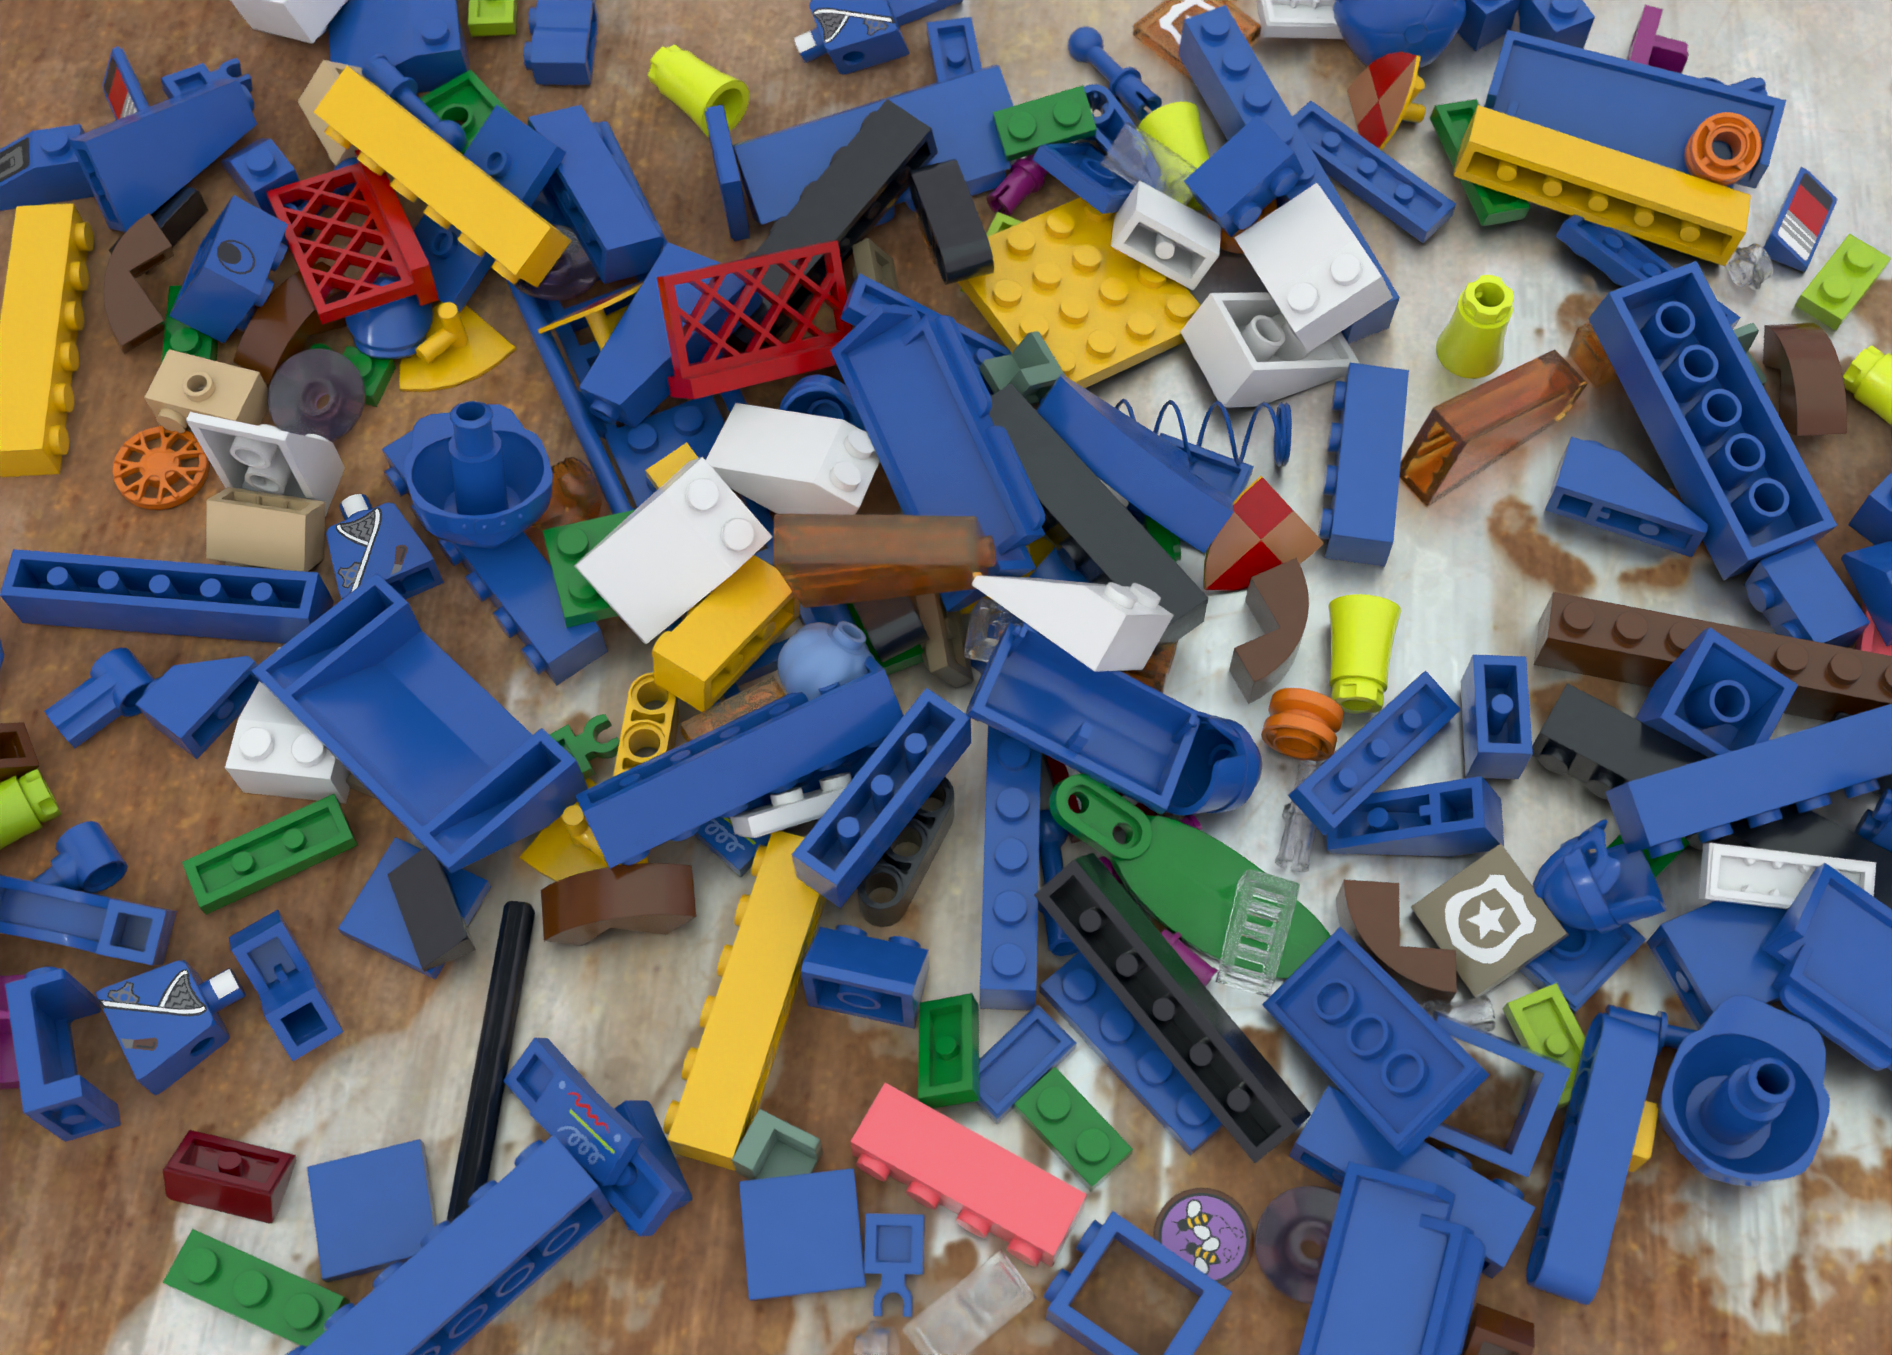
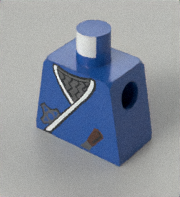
(853, 34)
(379, 543)
(169, 1020)

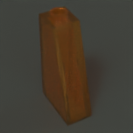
(1487, 424)
(878, 556)

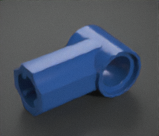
(112, 691)

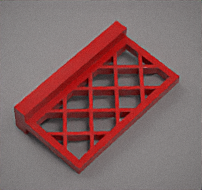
(392, 233)
(754, 364)

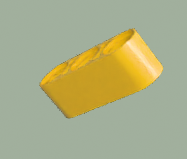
(645, 726)

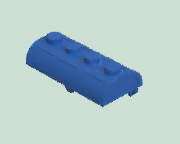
(1085, 718)

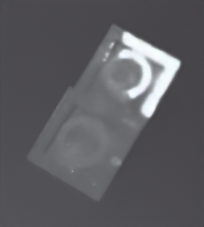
(1144, 158)
(971, 1309)

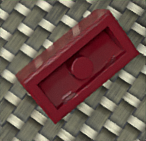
(228, 1176)

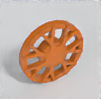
(160, 468)

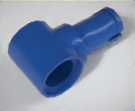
(85, 860)

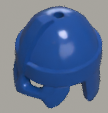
(1218, 770)
(1600, 887)

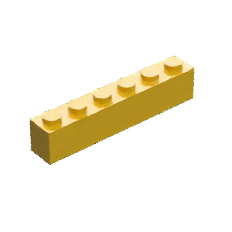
(442, 177)
(1603, 185)
(40, 336)
(749, 1010)

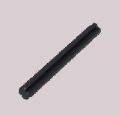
(492, 1055)

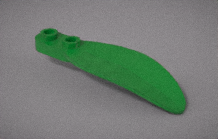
(1177, 872)

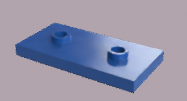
(520, 163)
(1375, 1042)

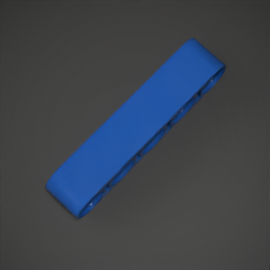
(1592, 1159)

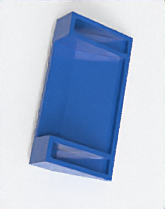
(415, 35)
(420, 729)

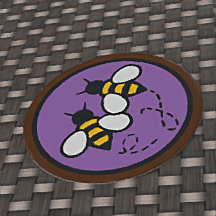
(1207, 1232)

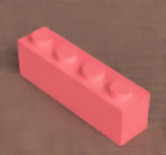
(967, 1175)

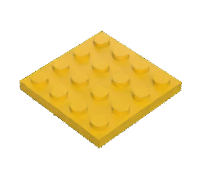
(1079, 294)

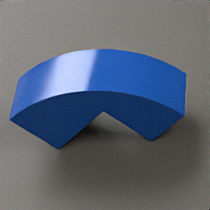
(286, 985)

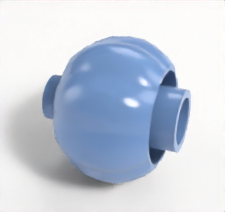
(822, 656)

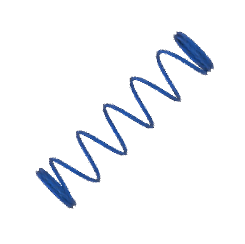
(1282, 424)

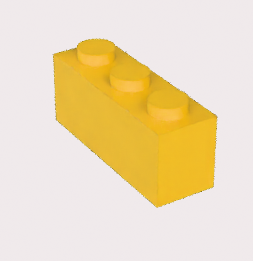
(724, 634)

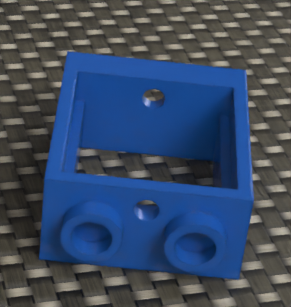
(1535, 1111)
(1094, 1245)

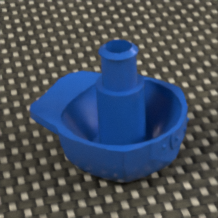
(1396, 26)
(477, 475)
(1750, 1119)

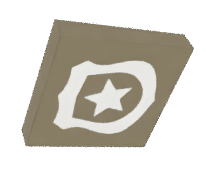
(1489, 920)

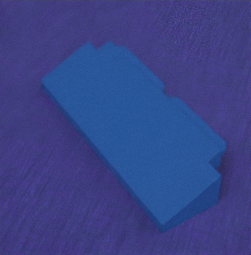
(1623, 102)
(957, 109)
(936, 433)
(1838, 965)
(1394, 1271)

